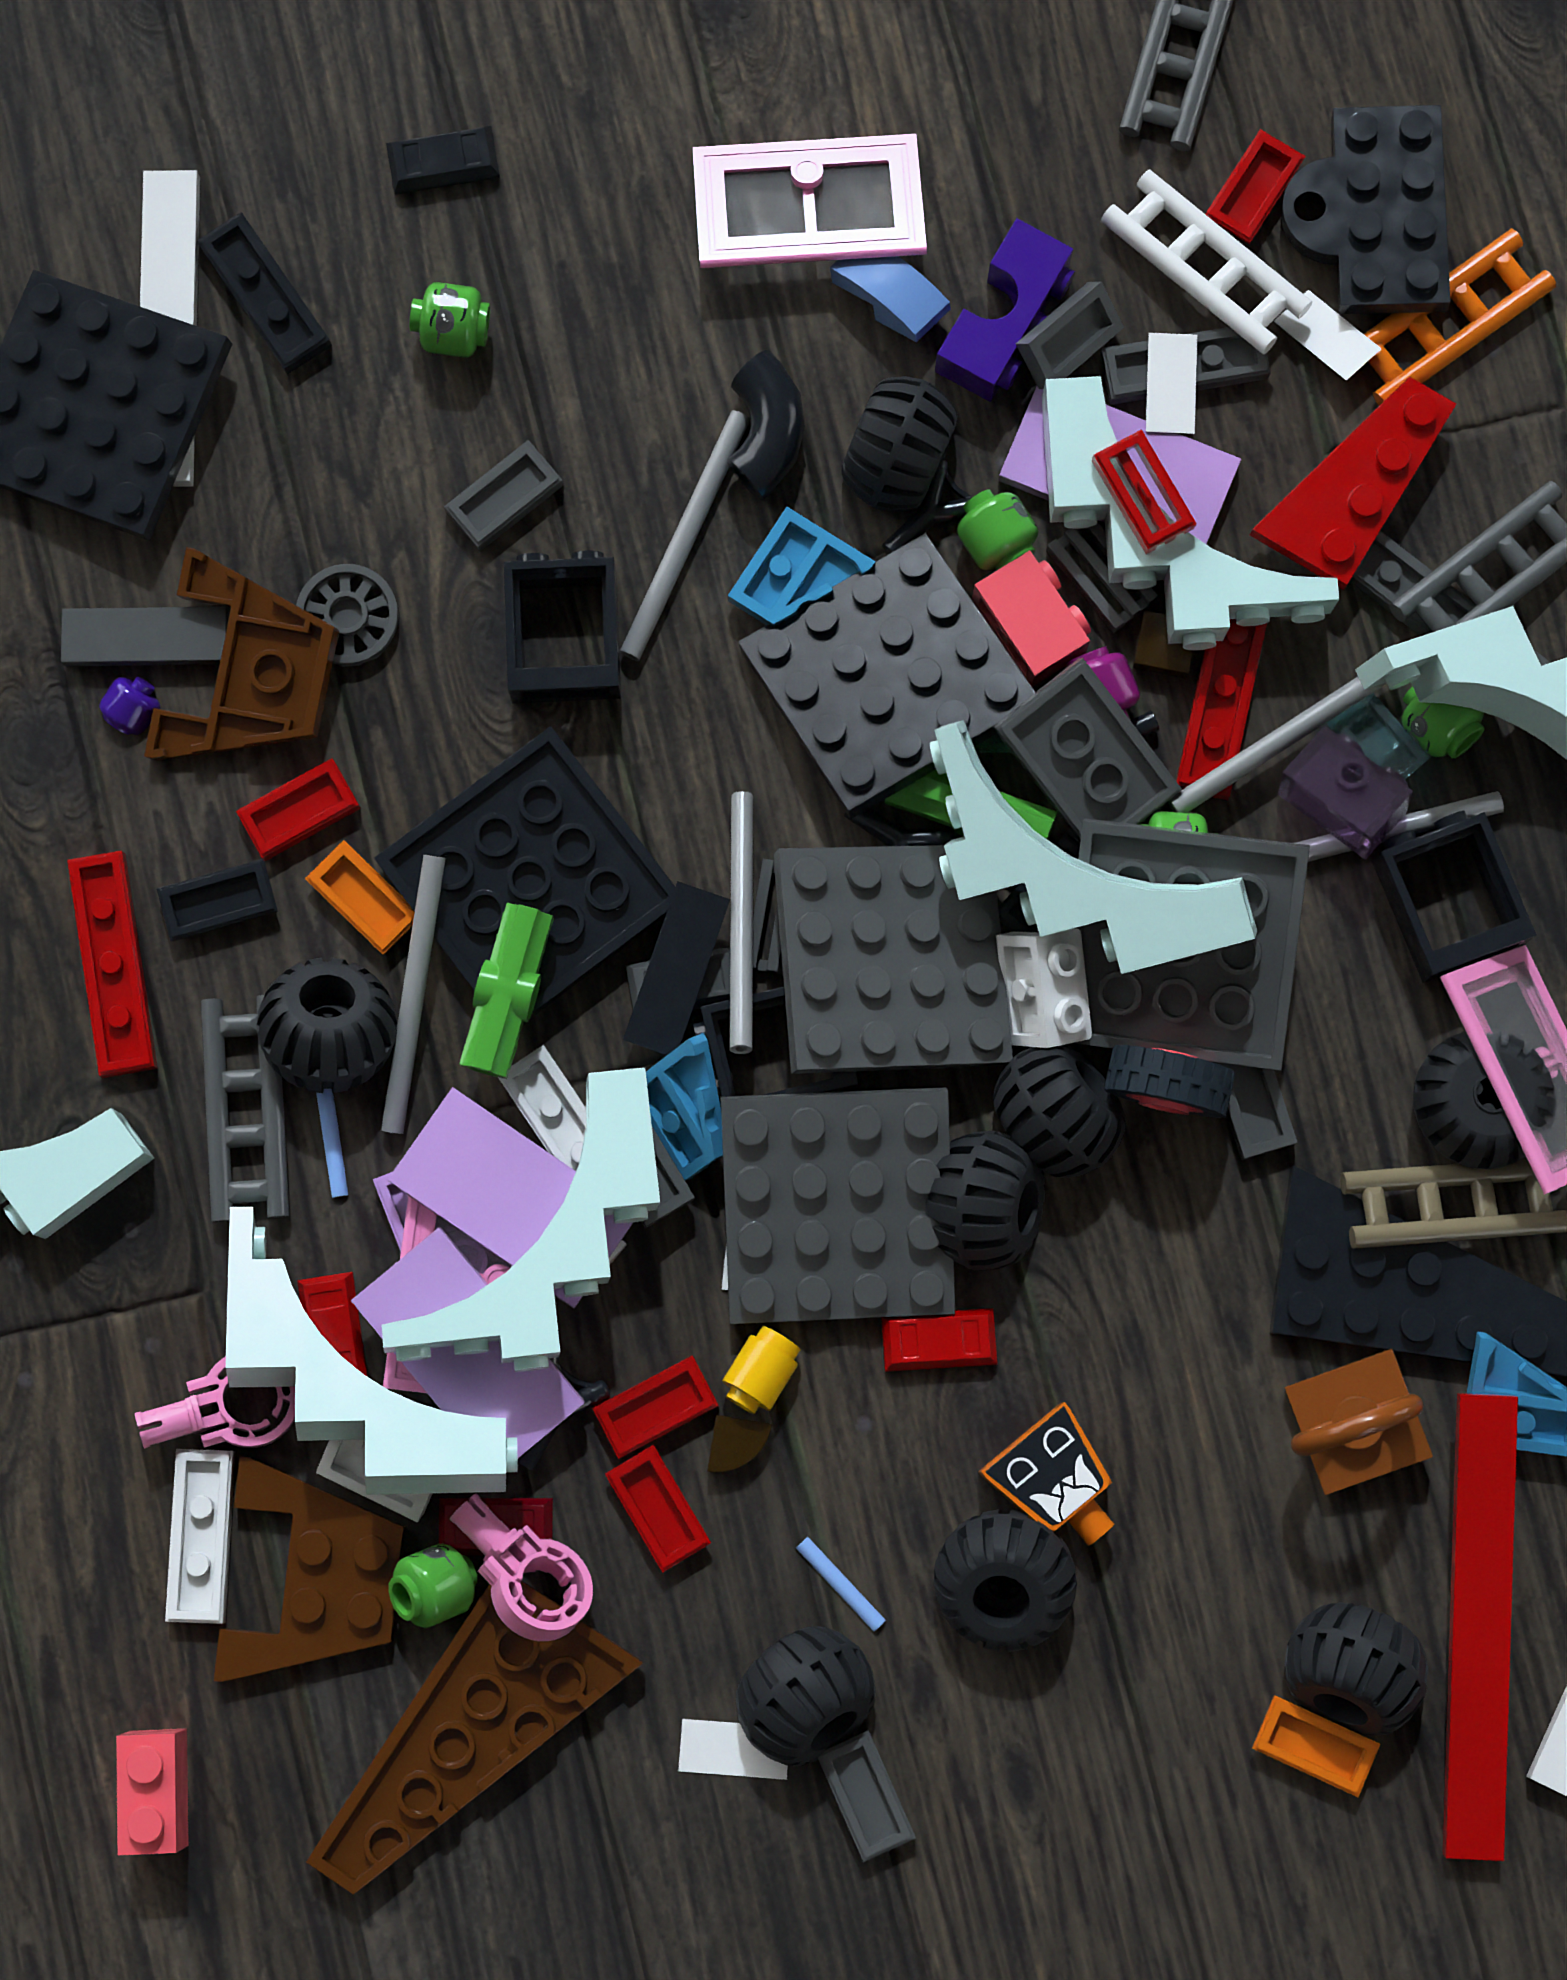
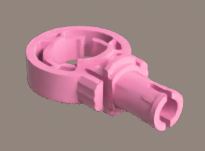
(186, 1417)
(518, 1552)

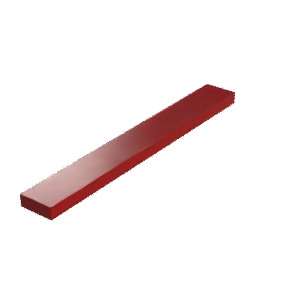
(1480, 1627)

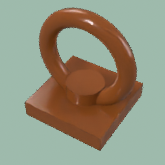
(1358, 1422)

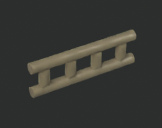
(1433, 1226)

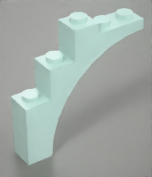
(1199, 582)
(1000, 850)
(68, 1173)
(519, 1307)

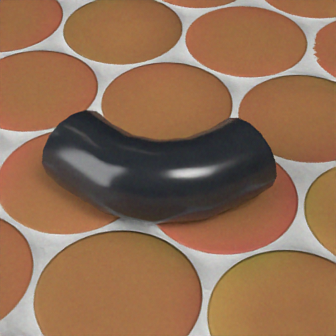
(775, 424)

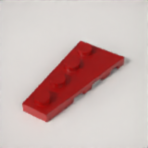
(1350, 494)

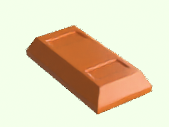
(362, 897)
(1316, 1746)

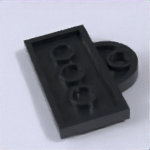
(1380, 210)

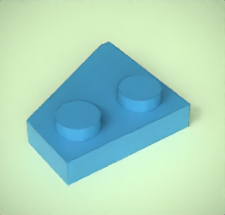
(793, 569)
(687, 1106)
(1540, 1397)

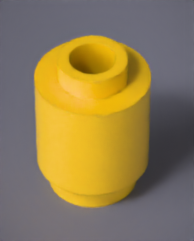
(761, 1370)

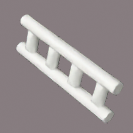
(1212, 292)

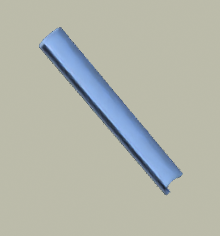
(332, 1143)
(840, 1584)

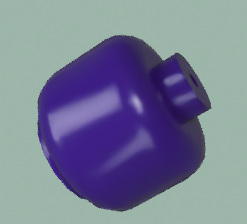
(129, 705)

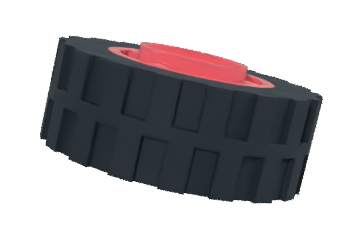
(1169, 1081)

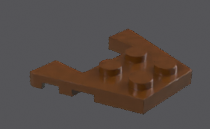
(268, 673)
(333, 1581)

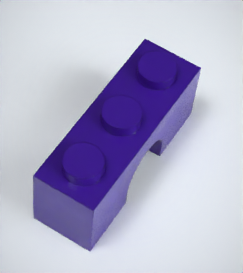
(983, 351)

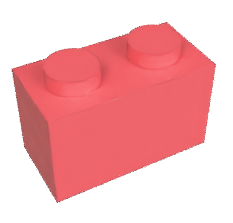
(1032, 617)
(152, 1791)

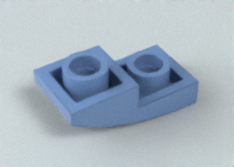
(897, 292)

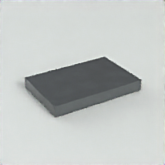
(1086, 752)

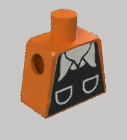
(1053, 1475)

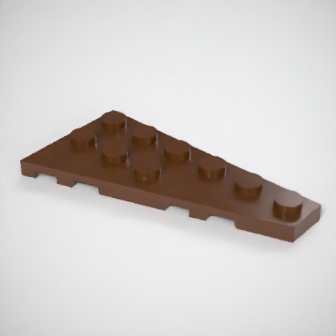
(466, 1728)

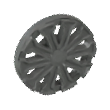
(351, 613)

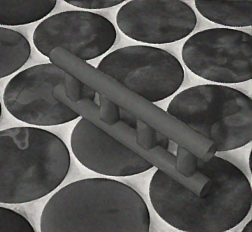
(1196, 71)
(1498, 538)
(222, 1136)

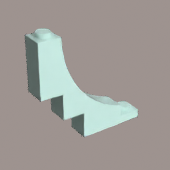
(1484, 668)
(406, 1442)

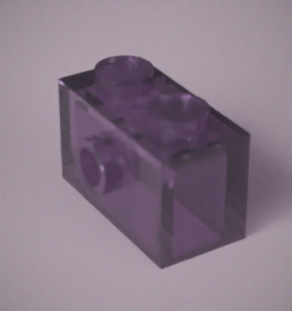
(1345, 791)

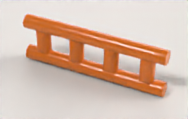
(1482, 321)

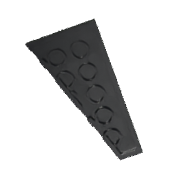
(1401, 1296)

